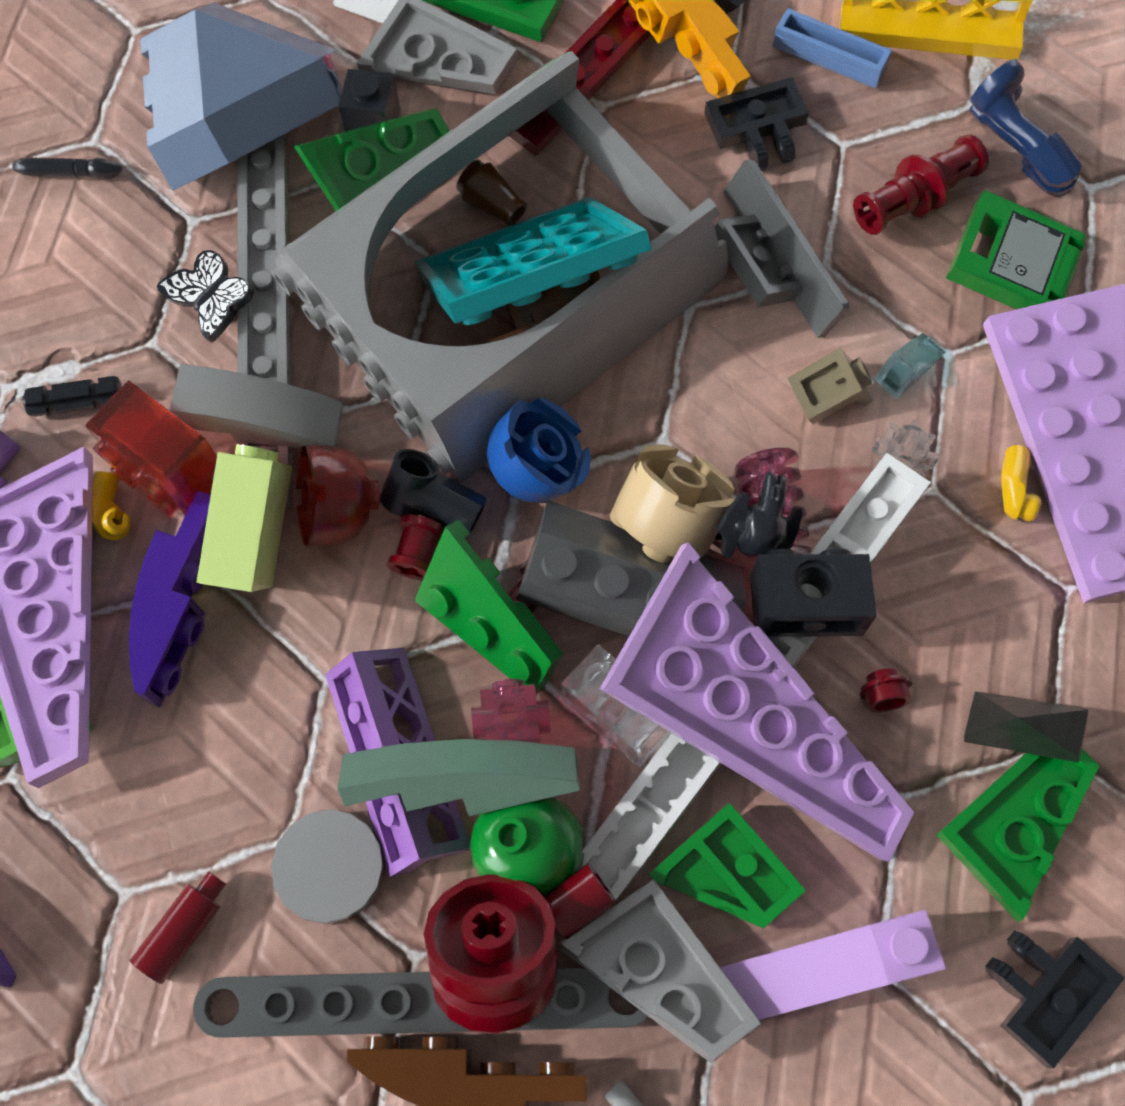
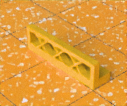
(938, 26)

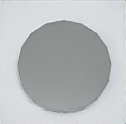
(327, 866)

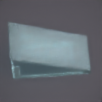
(908, 364)

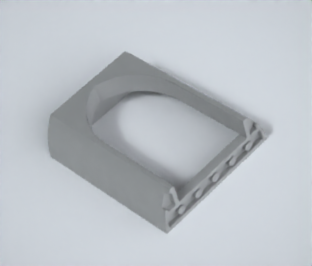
(461, 392)

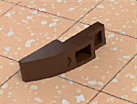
(443, 1076)

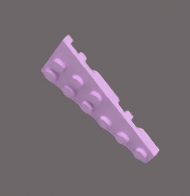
(1069, 399)

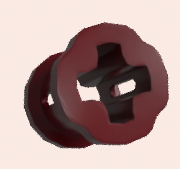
(415, 546)

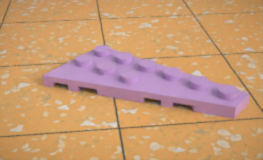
(47, 615)
(735, 697)

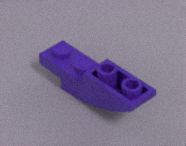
(162, 610)

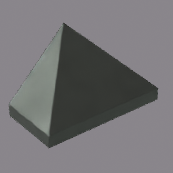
(1026, 726)

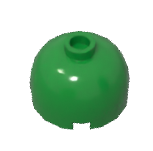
(529, 843)

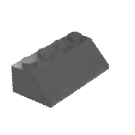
(600, 571)

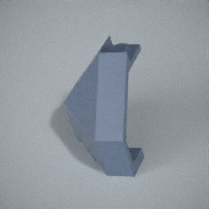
(228, 88)

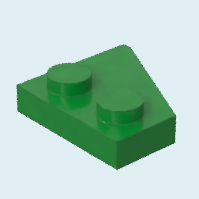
(730, 870)

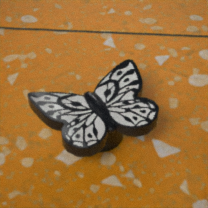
(209, 292)

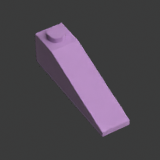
(837, 965)

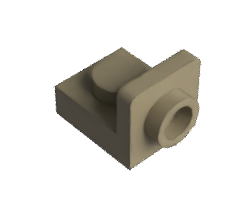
(831, 385)

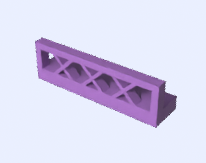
(366, 717)

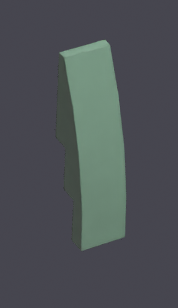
(480, 772)

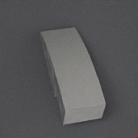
(254, 408)

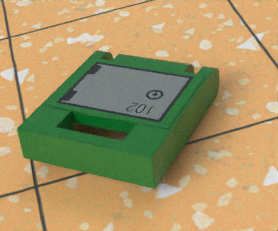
(1029, 257)

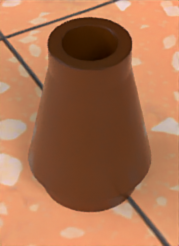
(489, 191)

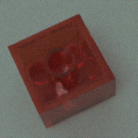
(153, 450)

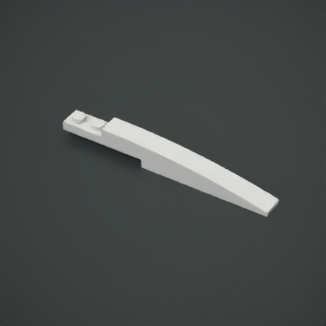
(680, 769)

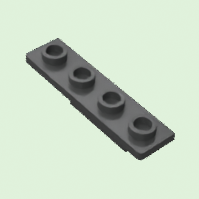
(774, 253)

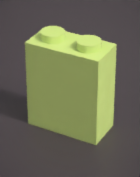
(244, 519)

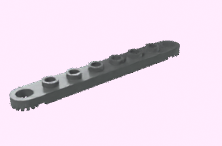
(384, 1005)

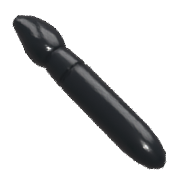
(67, 167)

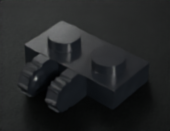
(757, 114)
(1059, 1001)

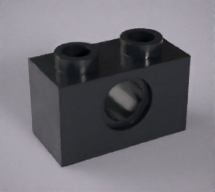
(786, 611)

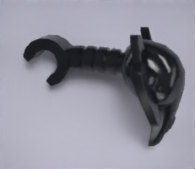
(761, 525)

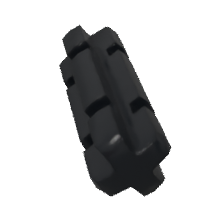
(70, 396)

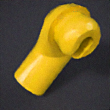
(1014, 483)
(107, 517)

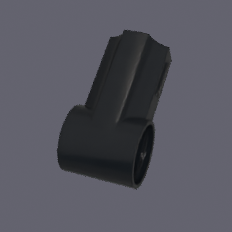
(418, 489)

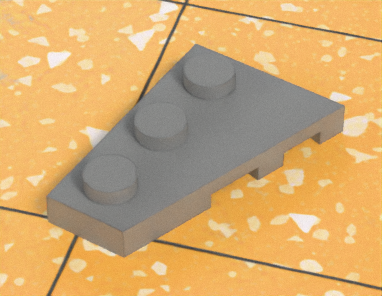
(438, 49)
(664, 971)

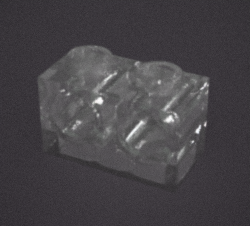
(619, 724)

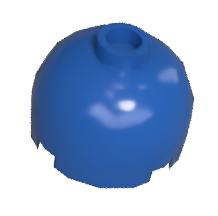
(537, 452)

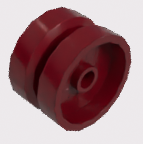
(491, 953)

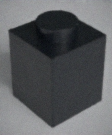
(368, 99)

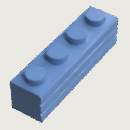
(831, 48)

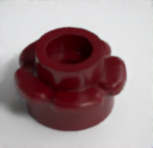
(886, 690)

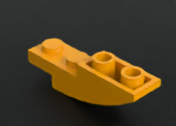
(701, 35)

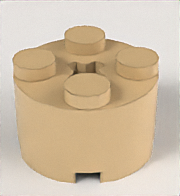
(672, 502)

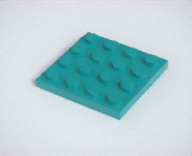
(530, 258)

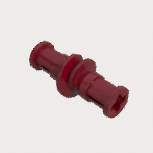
(920, 184)

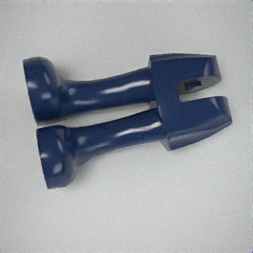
(1047, 157)

